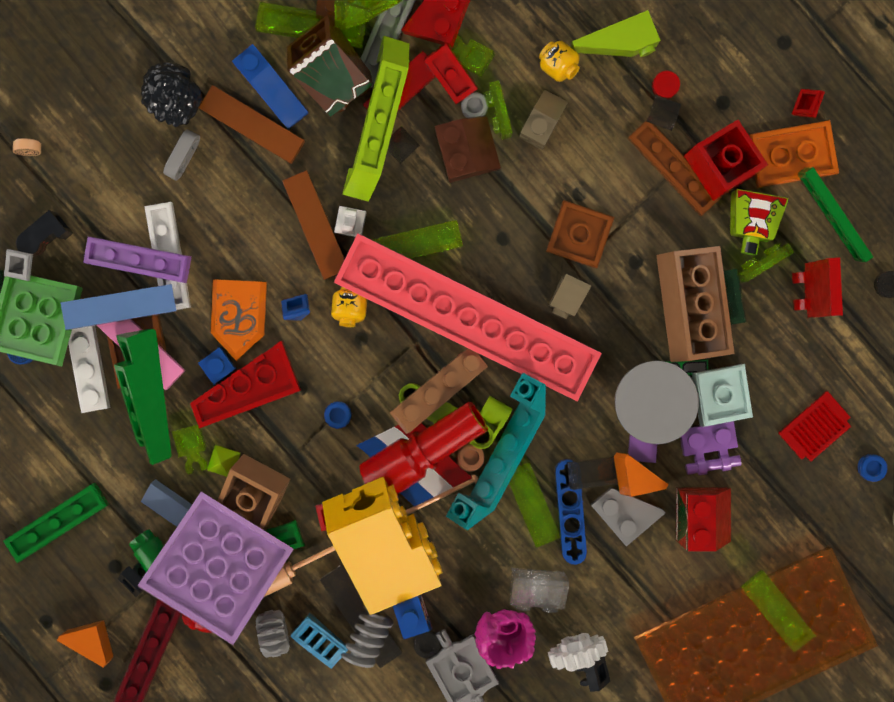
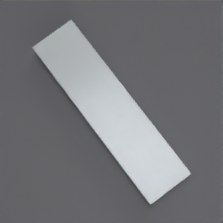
(165, 237)

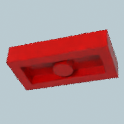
(451, 73)

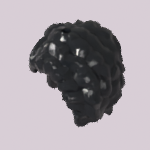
(170, 93)

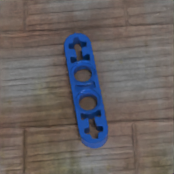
(566, 512)

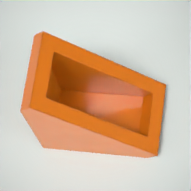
(635, 478)
(90, 642)

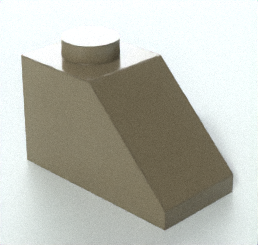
(543, 119)
(568, 296)

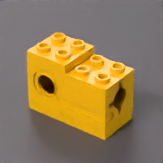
(381, 546)

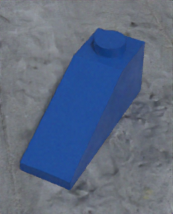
(270, 86)

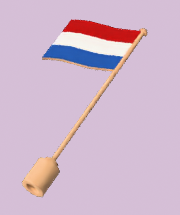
(436, 485)

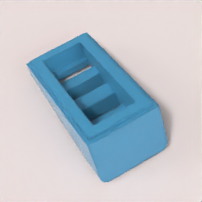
(306, 643)

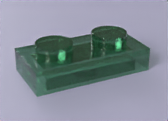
(734, 297)

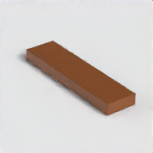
(251, 124)
(671, 166)
(315, 224)

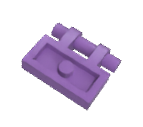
(710, 439)

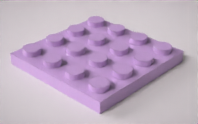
(216, 568)

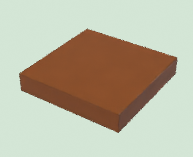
(580, 234)

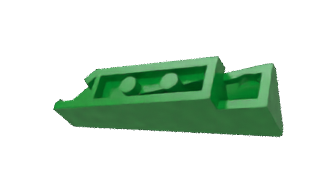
(144, 392)

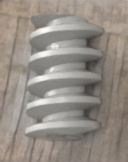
(369, 639)

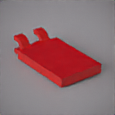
(822, 288)

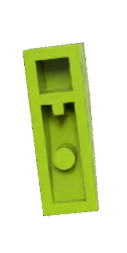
(625, 38)

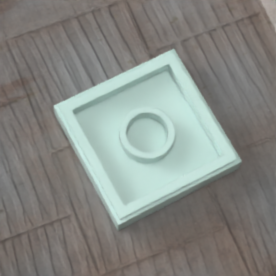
(722, 395)

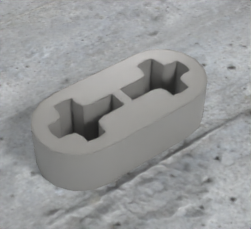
(181, 154)

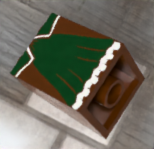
(328, 66)

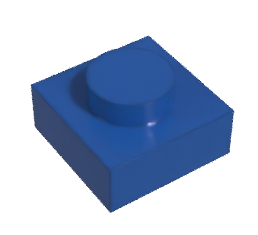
(217, 365)

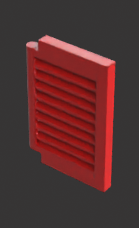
(816, 427)

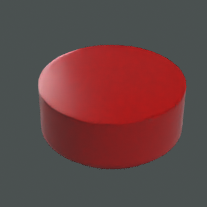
(666, 84)

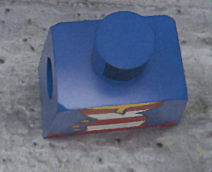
(412, 617)

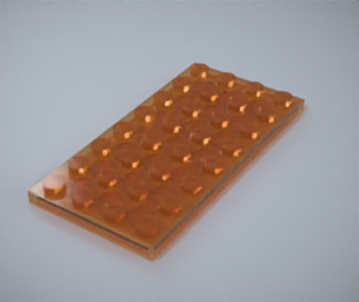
(737, 656)

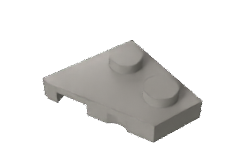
(626, 514)

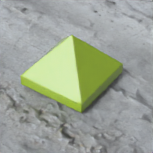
(222, 460)

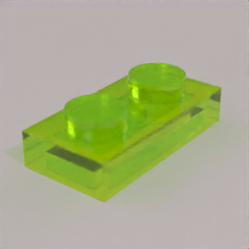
(495, 99)
(773, 255)

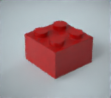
(725, 160)

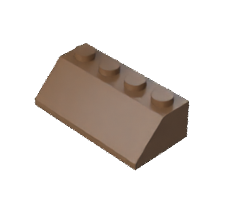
(695, 304)

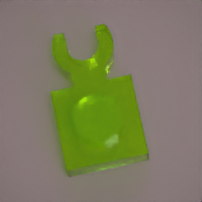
(473, 56)
(190, 443)

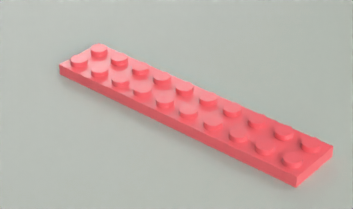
(467, 317)

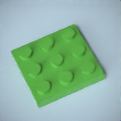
(33, 318)

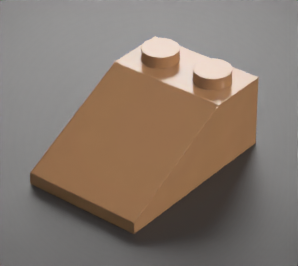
(253, 491)

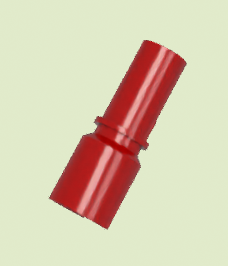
(407, 460)

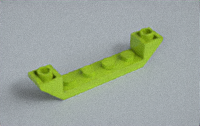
(380, 119)

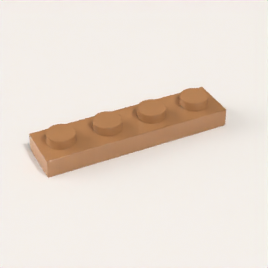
(438, 390)

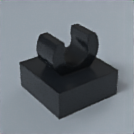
(131, 579)
(596, 676)

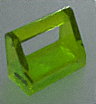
(355, 12)

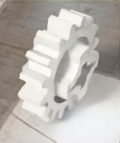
(578, 652)

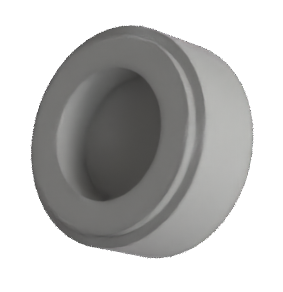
(474, 105)

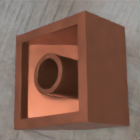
(467, 148)

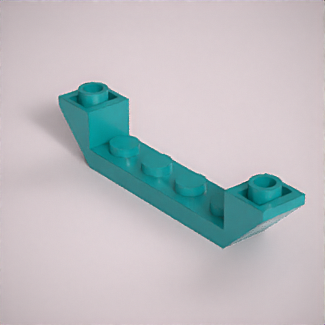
(506, 457)

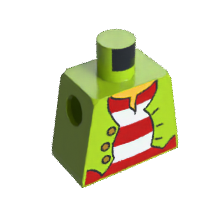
(755, 218)

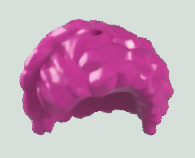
(505, 638)

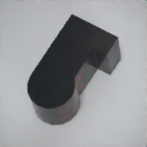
(42, 232)

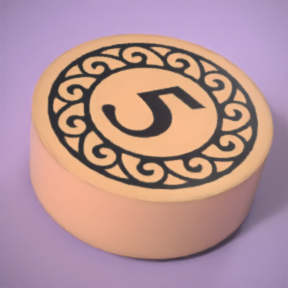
(26, 147)

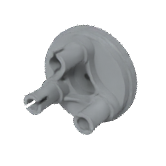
(656, 402)

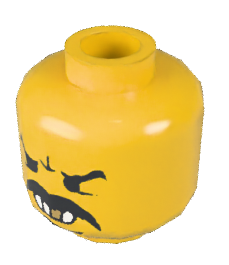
(559, 61)
(348, 307)

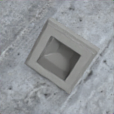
(18, 264)

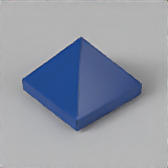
(295, 308)

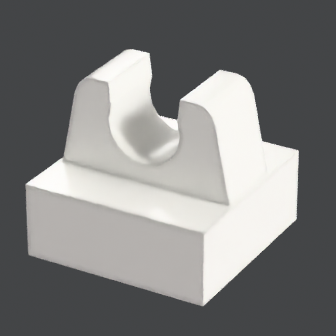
(350, 221)

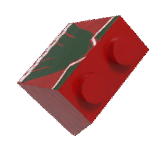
(703, 517)

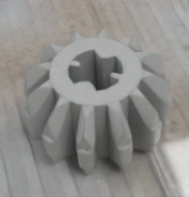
(272, 633)

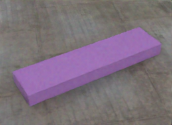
(137, 259)

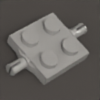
(461, 670)

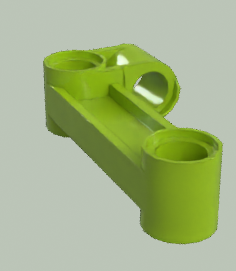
(494, 413)

